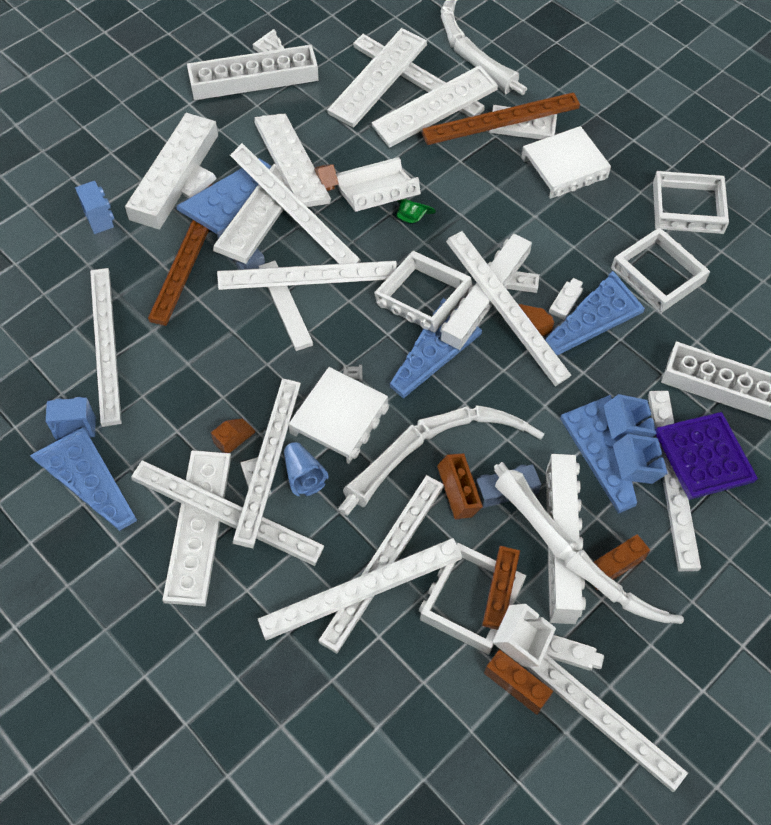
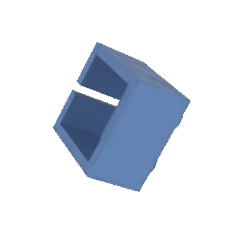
(95, 206)
(625, 413)
(69, 416)
(634, 454)

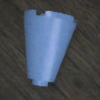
(303, 470)

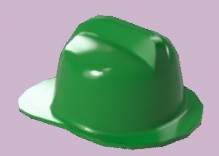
(411, 211)

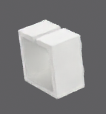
(524, 639)

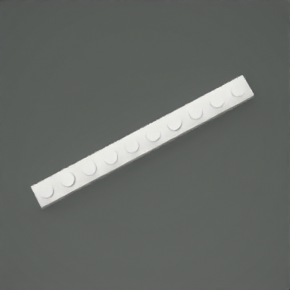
(413, 73)
(293, 206)
(305, 275)
(508, 308)
(105, 348)
(266, 464)
(676, 499)
(225, 511)
(388, 553)
(359, 589)
(610, 723)

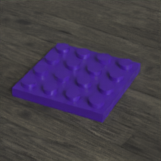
(705, 455)

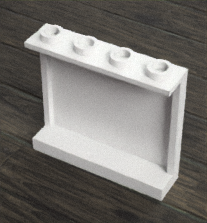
(567, 161)
(376, 184)
(340, 413)

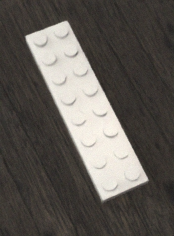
(377, 77)
(434, 106)
(292, 159)
(250, 224)
(196, 534)

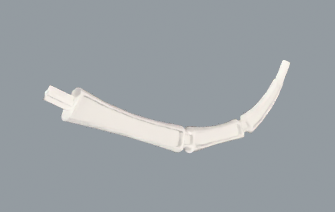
(504, 77)
(365, 484)
(516, 489)

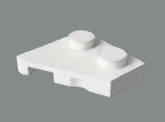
(268, 43)
(197, 181)

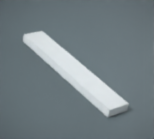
(289, 313)

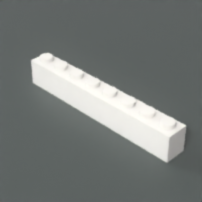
(477, 304)

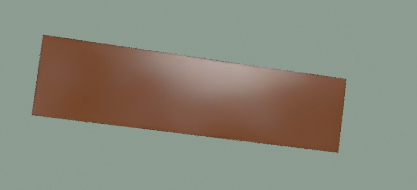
(501, 587)

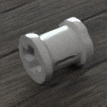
(353, 372)

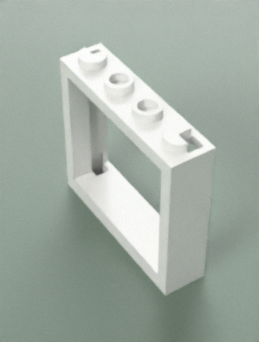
(688, 222)
(433, 269)
(644, 286)
(451, 628)

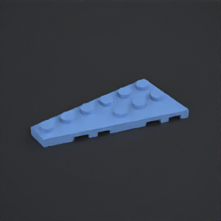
(220, 202)
(600, 311)
(426, 358)
(593, 438)
(81, 469)

